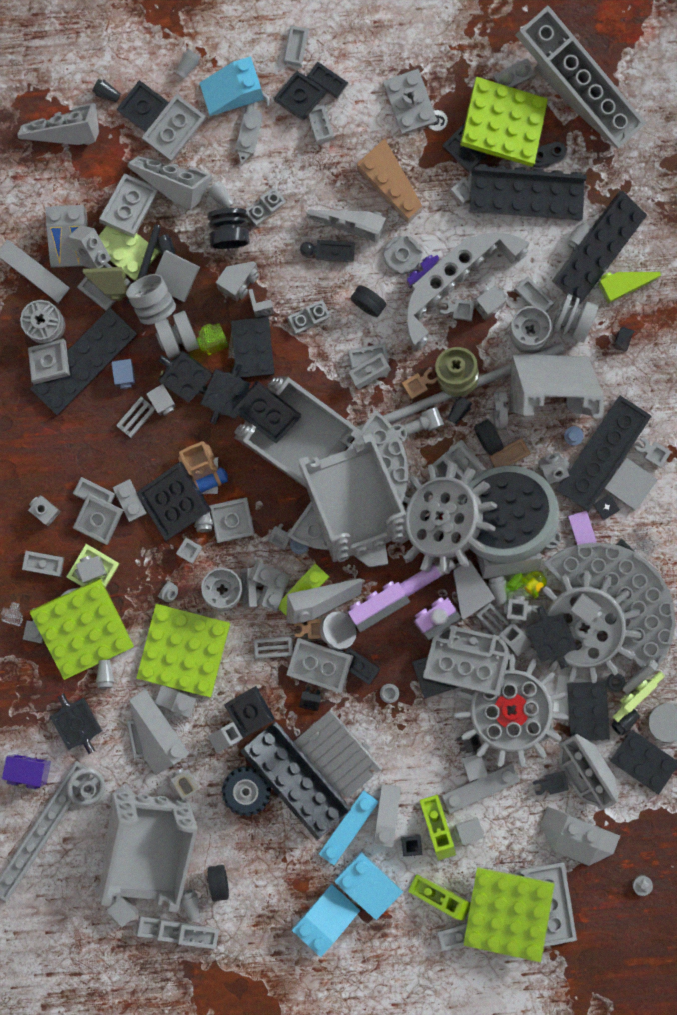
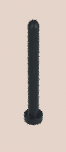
(149, 252)

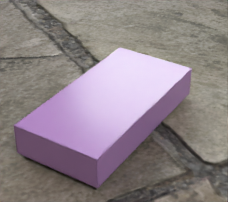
(582, 528)

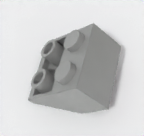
(236, 279)

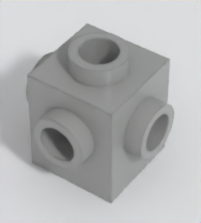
(554, 467)
(517, 617)

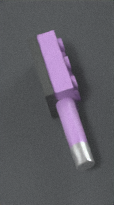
(393, 597)
(437, 618)

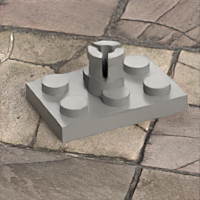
(410, 101)

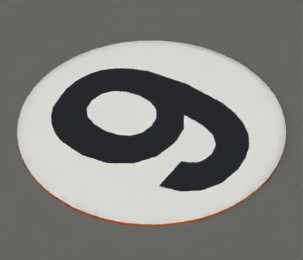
(441, 121)

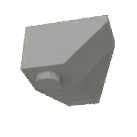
(71, 128)
(177, 184)
(359, 223)
(158, 739)

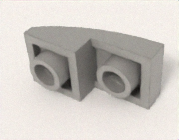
(265, 207)
(308, 318)

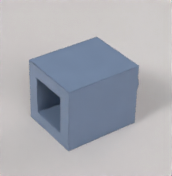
(123, 373)

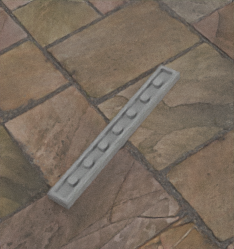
(39, 835)

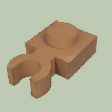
(417, 385)
(311, 629)

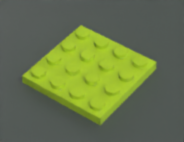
(504, 122)
(82, 628)
(183, 650)
(509, 914)

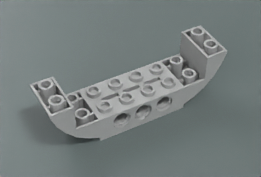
(473, 251)

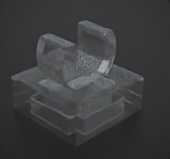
(12, 615)

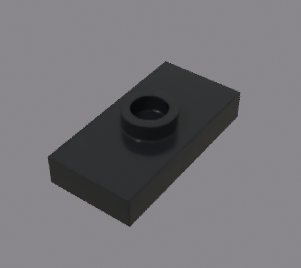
(328, 80)

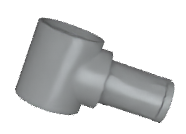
(429, 421)

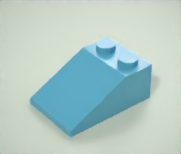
(232, 87)
(368, 885)
(325, 920)

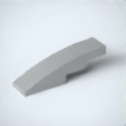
(33, 271)
(177, 932)

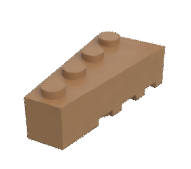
(388, 179)

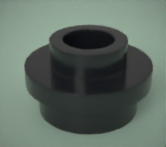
(619, 687)

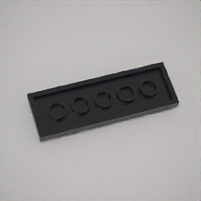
(599, 247)
(87, 360)
(604, 453)

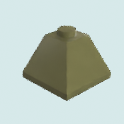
(108, 281)

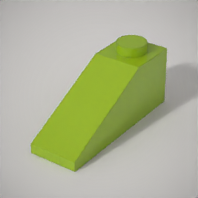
(622, 283)
(312, 579)
(438, 827)
(440, 897)

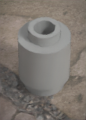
(578, 235)

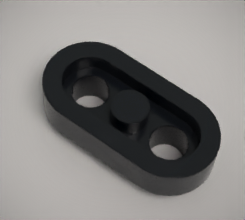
(549, 155)

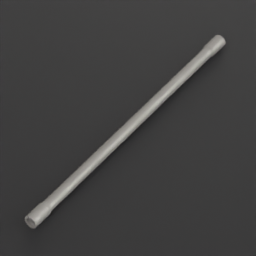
(556, 349)

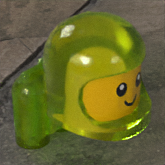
(532, 582)

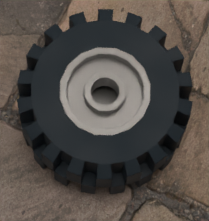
(245, 791)

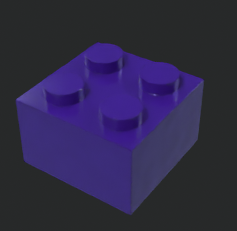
(26, 770)

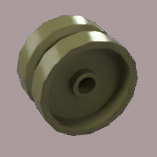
(457, 371)

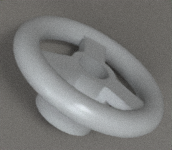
(87, 794)

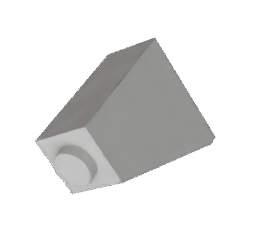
(470, 590)

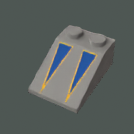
(60, 224)

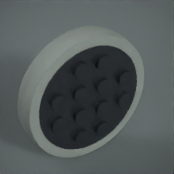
(523, 517)

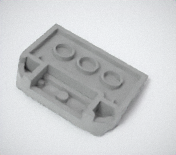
(468, 660)
(561, 921)

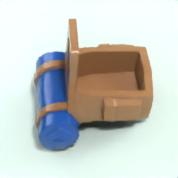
(200, 466)

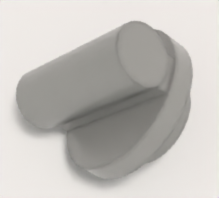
(168, 592)

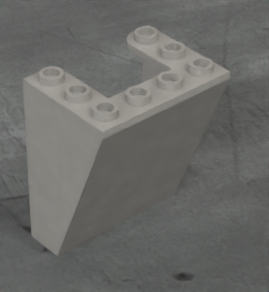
(554, 376)
(316, 434)
(354, 500)
(147, 849)

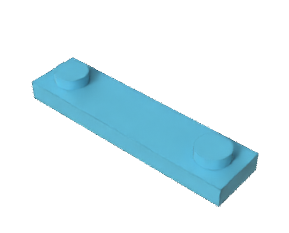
(348, 827)

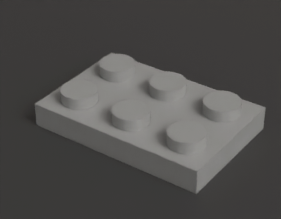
(174, 127)
(128, 205)
(319, 665)

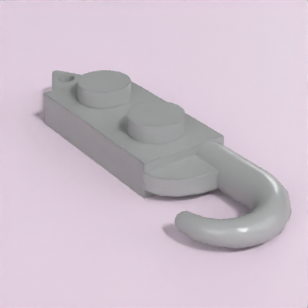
(250, 130)

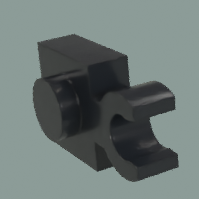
(554, 783)

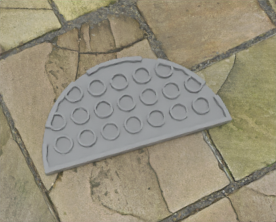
(307, 528)
(630, 573)

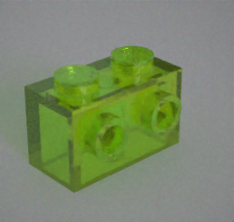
(212, 339)

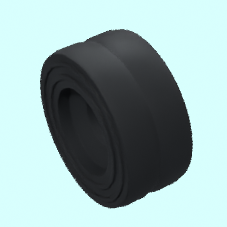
(368, 301)
(488, 437)
(218, 883)

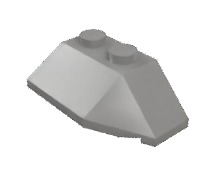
(588, 772)
(577, 837)

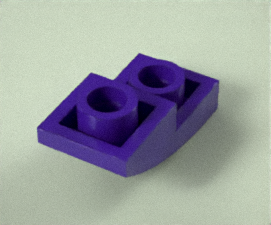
(427, 264)

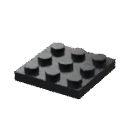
(173, 501)

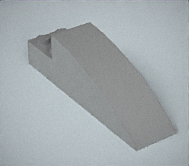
(579, 78)

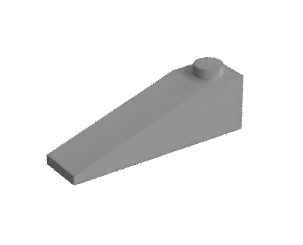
(314, 602)

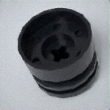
(228, 228)

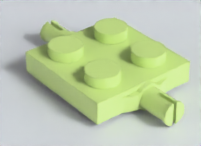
(631, 700)

